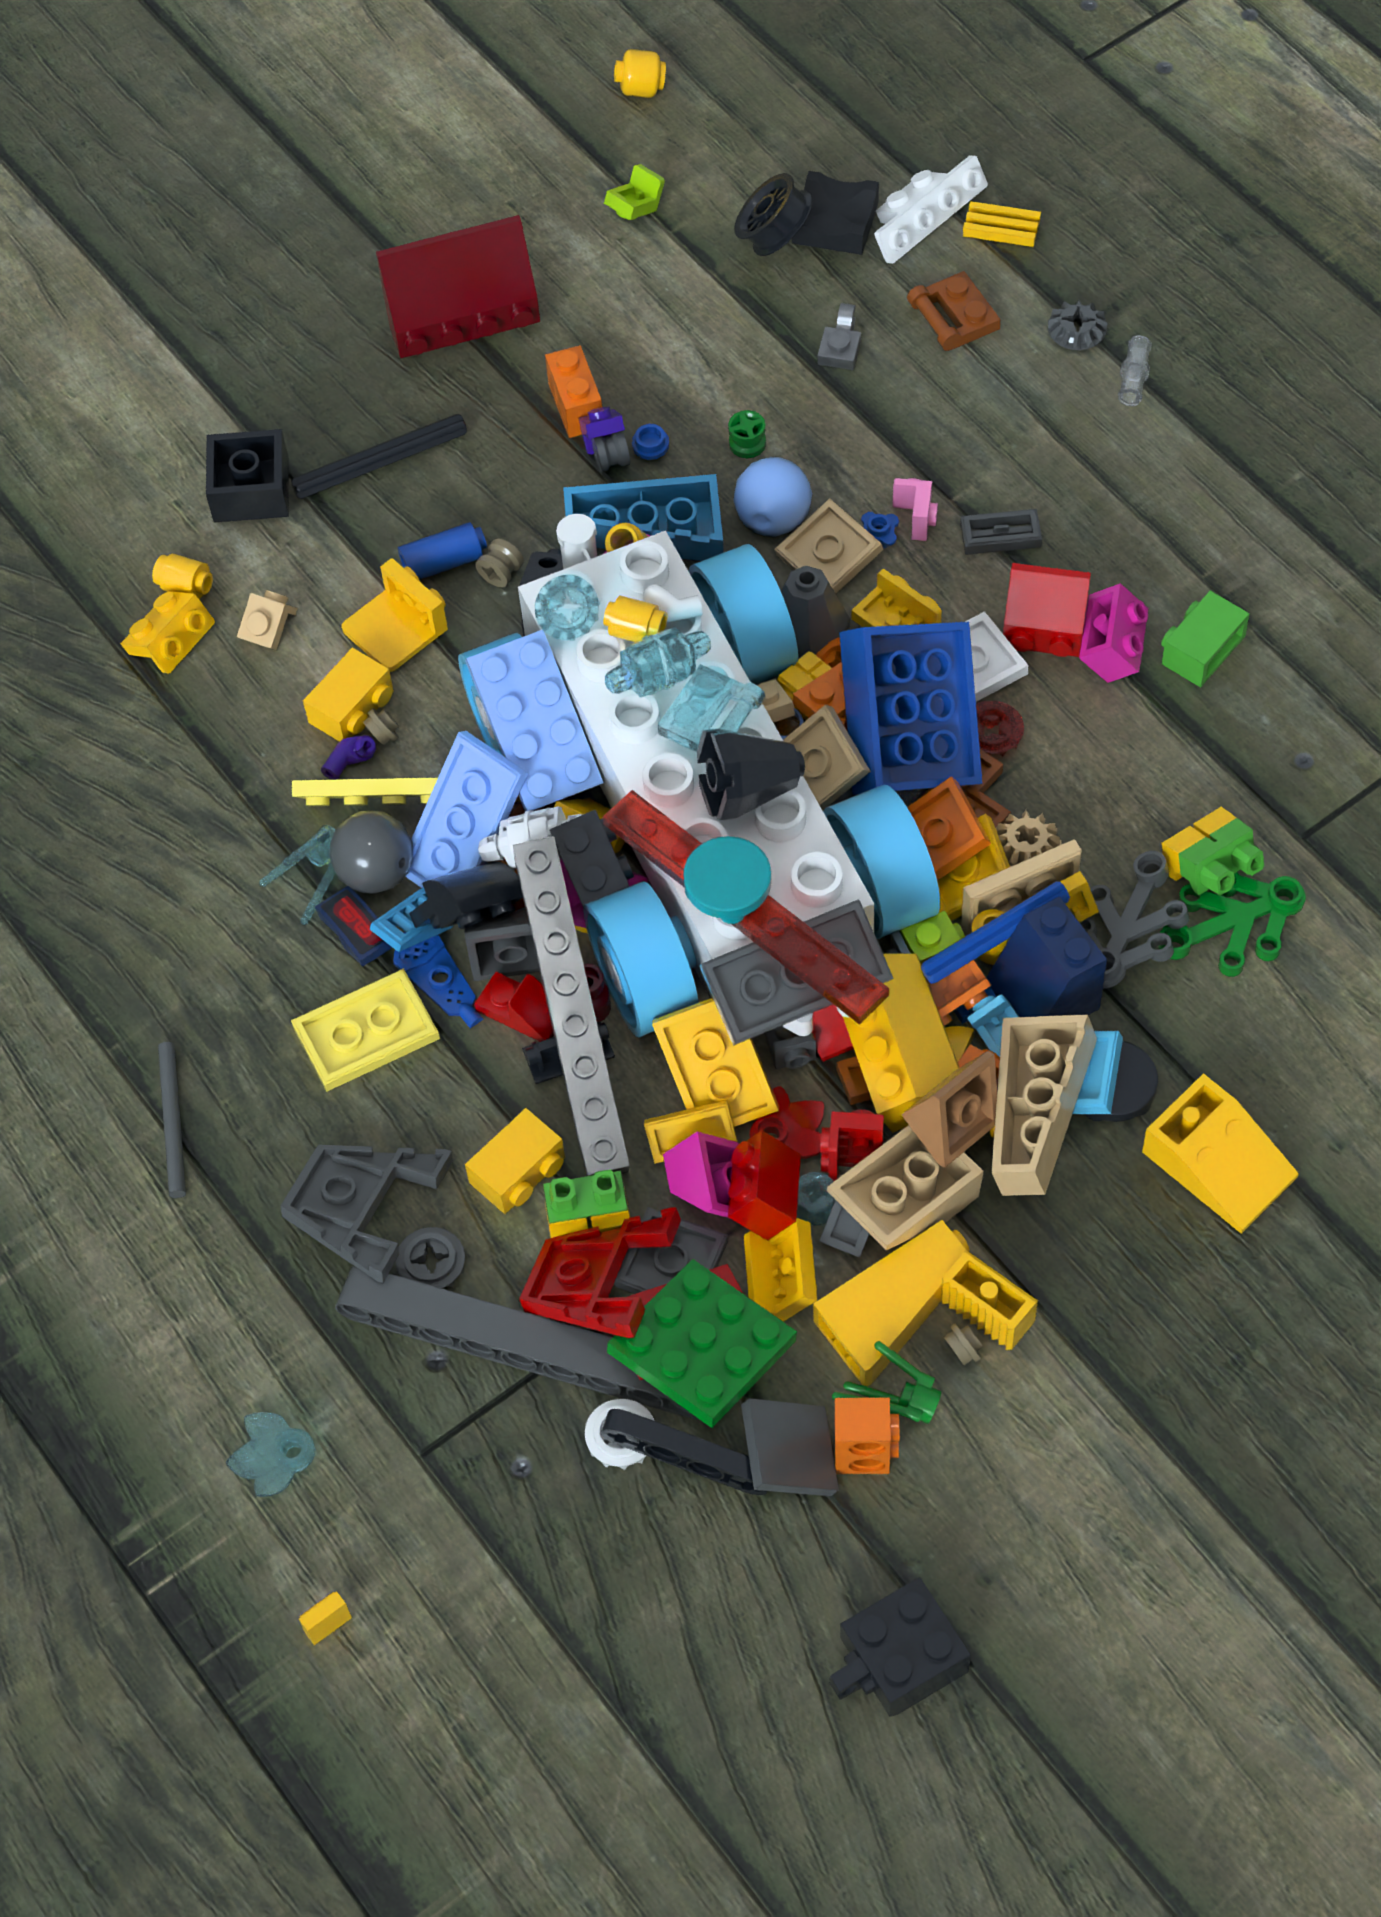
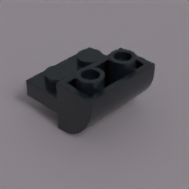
(468, 896)

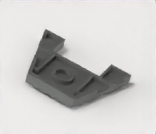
(342, 1192)

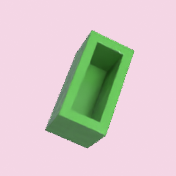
(1204, 638)

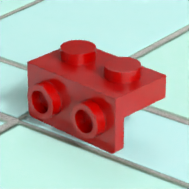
(849, 1139)

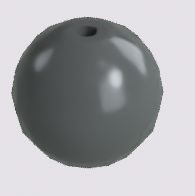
(371, 851)

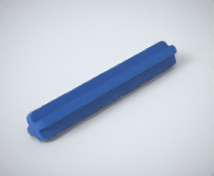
(988, 935)

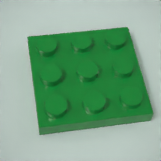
(703, 1343)

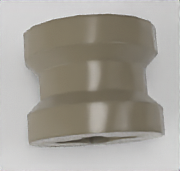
(499, 563)

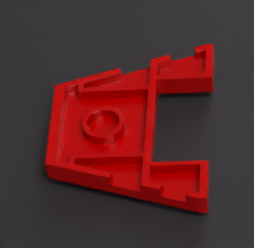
(580, 1269)

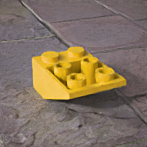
(1219, 1153)

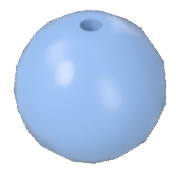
(772, 496)

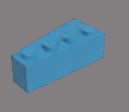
(680, 505)

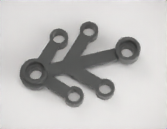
(1130, 925)

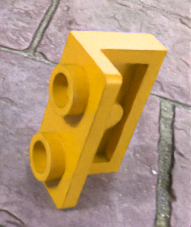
(895, 604)
(169, 630)
(781, 1270)

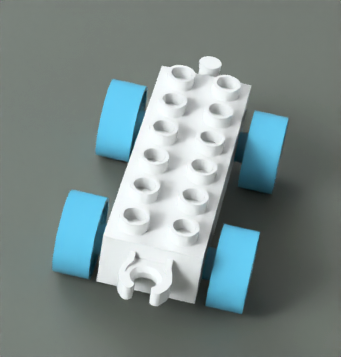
(816, 857)

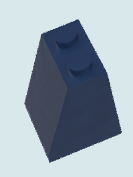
(1050, 965)

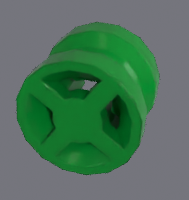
(749, 424)

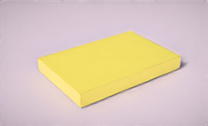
(365, 1029)

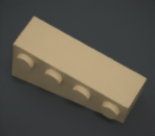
(1036, 1094)

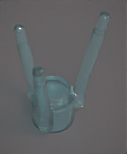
(318, 853)

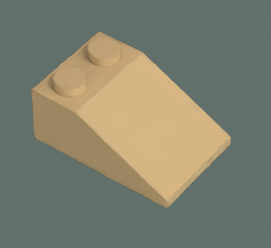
(904, 1190)

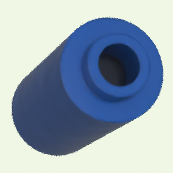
(443, 550)

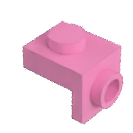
(916, 495)

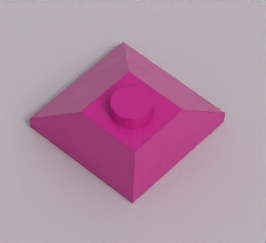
(701, 1171)

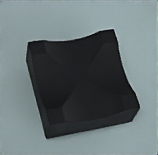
(839, 214)

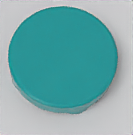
(727, 878)

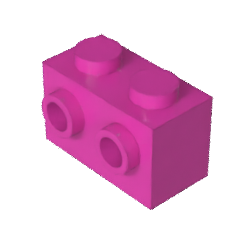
(1113, 633)

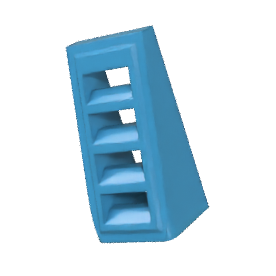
(399, 916)

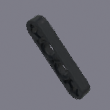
(679, 1449)

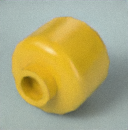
(640, 73)

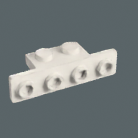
(925, 205)

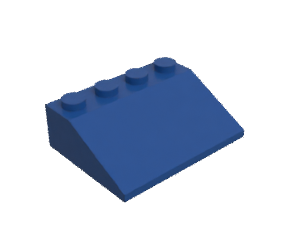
(912, 704)

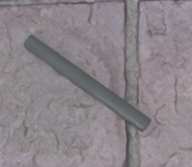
(171, 1120)

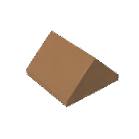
(957, 1110)

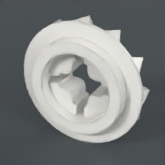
(608, 1452)

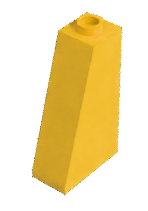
(888, 1300)

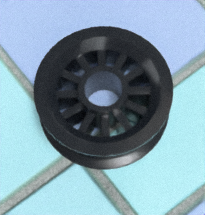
(773, 214)

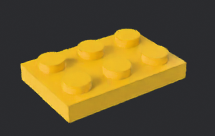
(709, 1065)

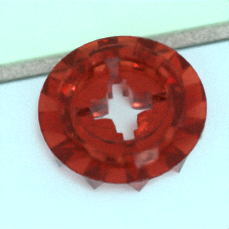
(1010, 730)

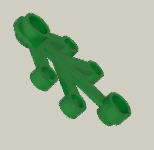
(1240, 917)

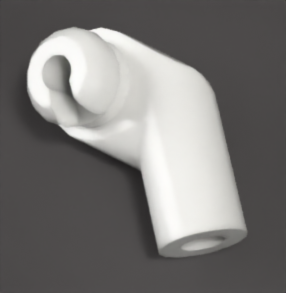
(676, 608)

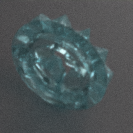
(553, 596)

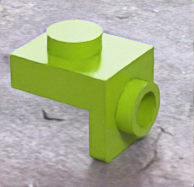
(638, 196)
(931, 936)

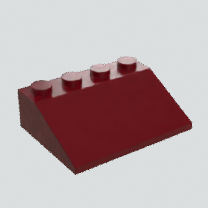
(458, 286)

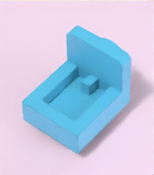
(988, 1020)

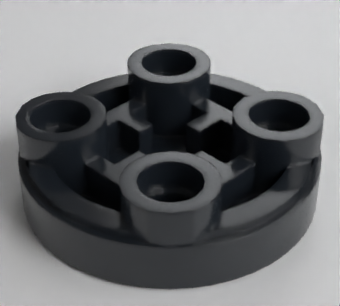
(1134, 1085)

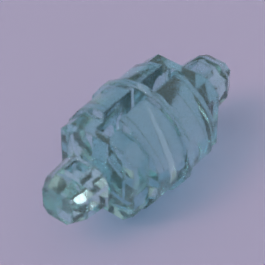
(657, 662)

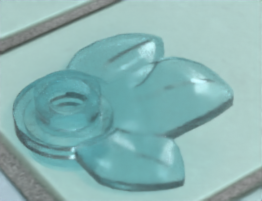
(266, 1454)

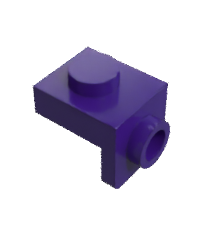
(600, 423)

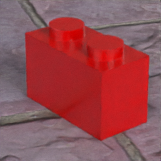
(764, 1185)

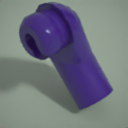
(348, 752)

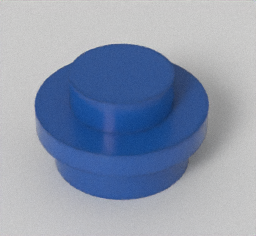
(650, 442)

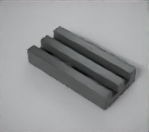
(1002, 536)

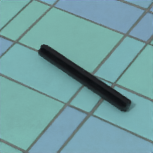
(379, 456)

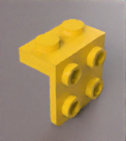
(398, 619)

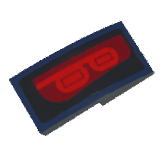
(351, 921)

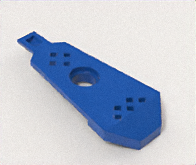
(427, 966)

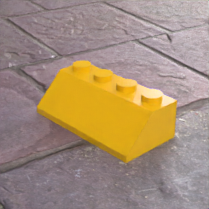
(902, 1043)

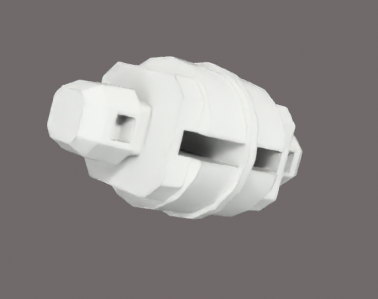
(520, 829)

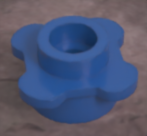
(886, 522)

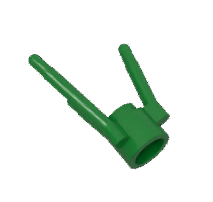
(915, 1401)

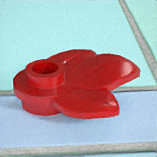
(794, 1123)

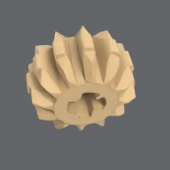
(1026, 837)

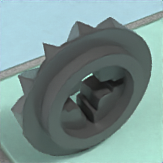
(1064, 333)
(443, 1245)

